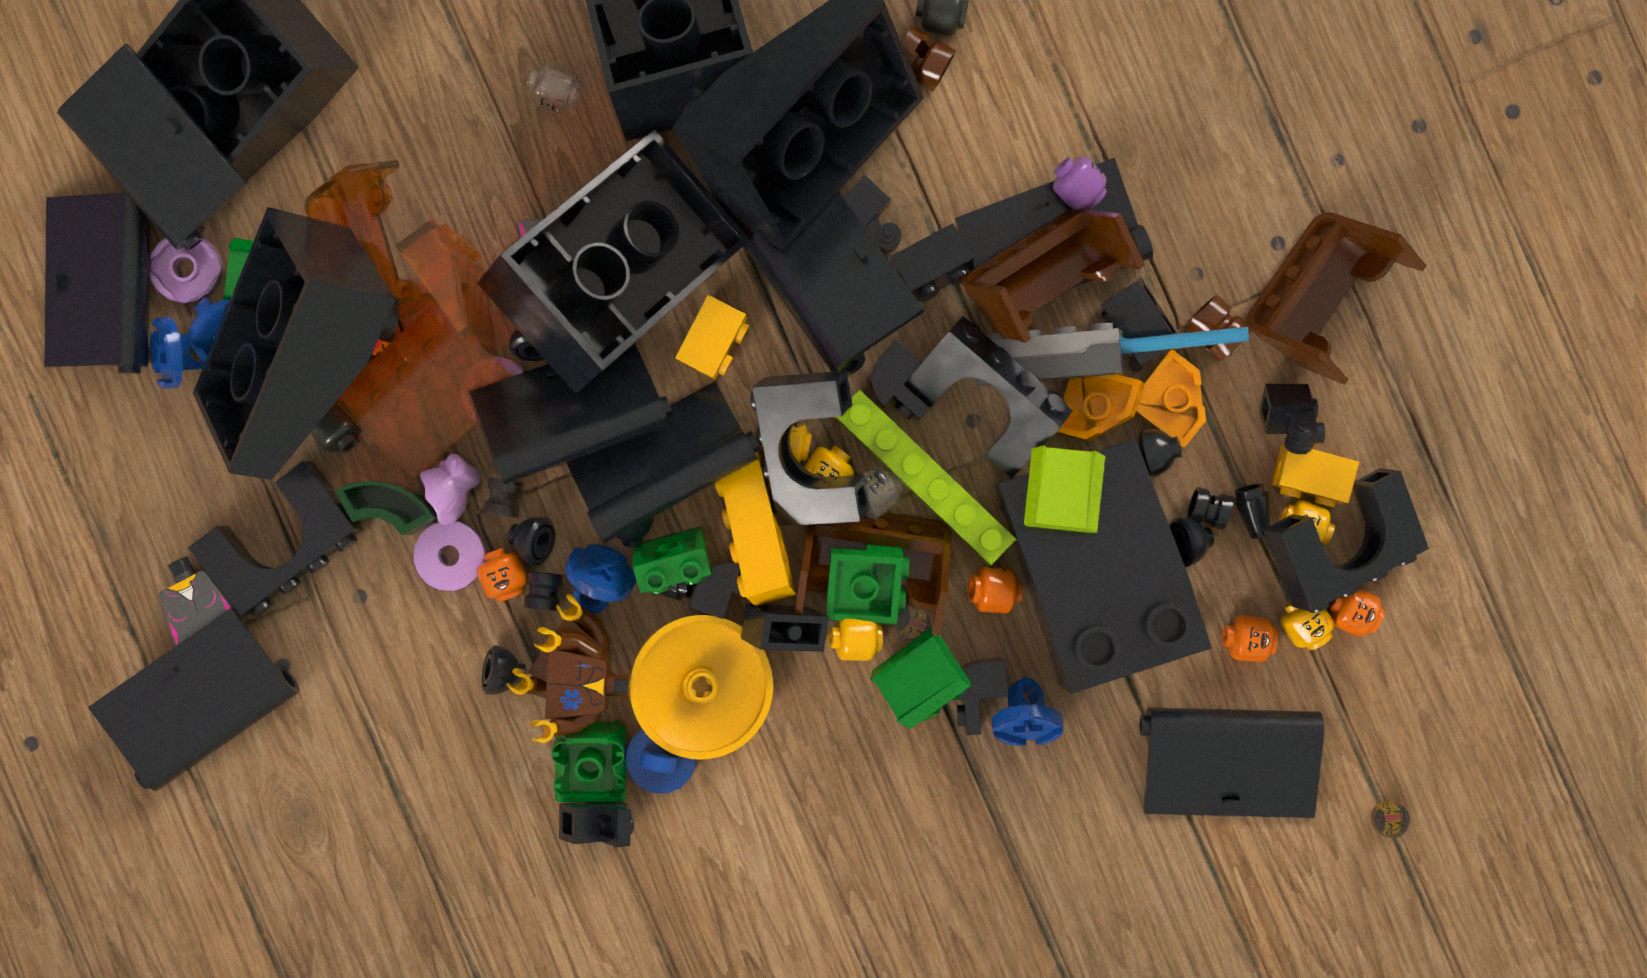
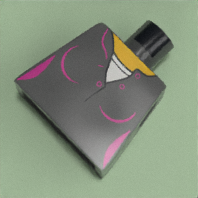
(191, 601)

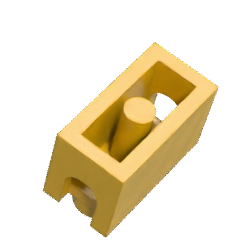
(713, 338)
(1316, 475)

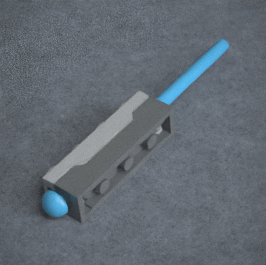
(1097, 351)

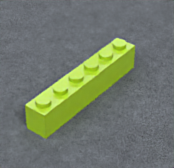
(926, 479)

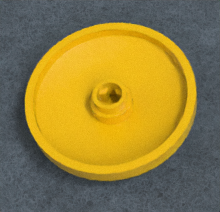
(700, 687)

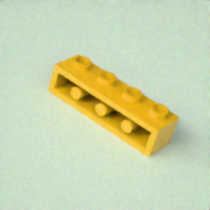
(756, 535)

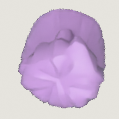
(449, 487)

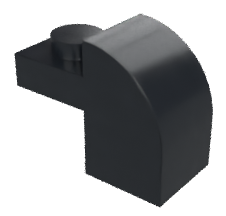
(888, 381)
(717, 589)
(987, 680)
(595, 823)

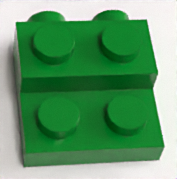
(671, 560)
(866, 584)

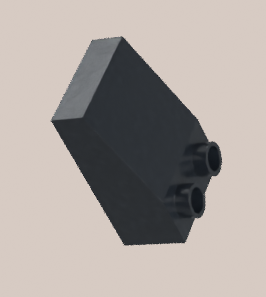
(664, 55)
(247, 72)
(800, 116)
(612, 260)
(290, 340)
(1112, 595)

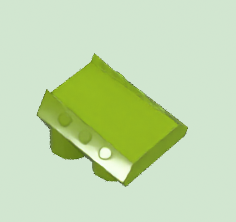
(1064, 489)

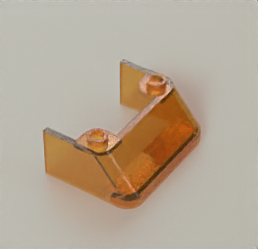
(356, 200)

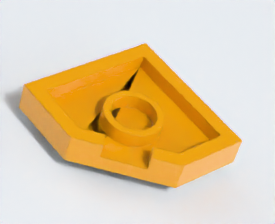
(1173, 398)
(1099, 405)

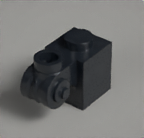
(868, 204)
(1292, 412)

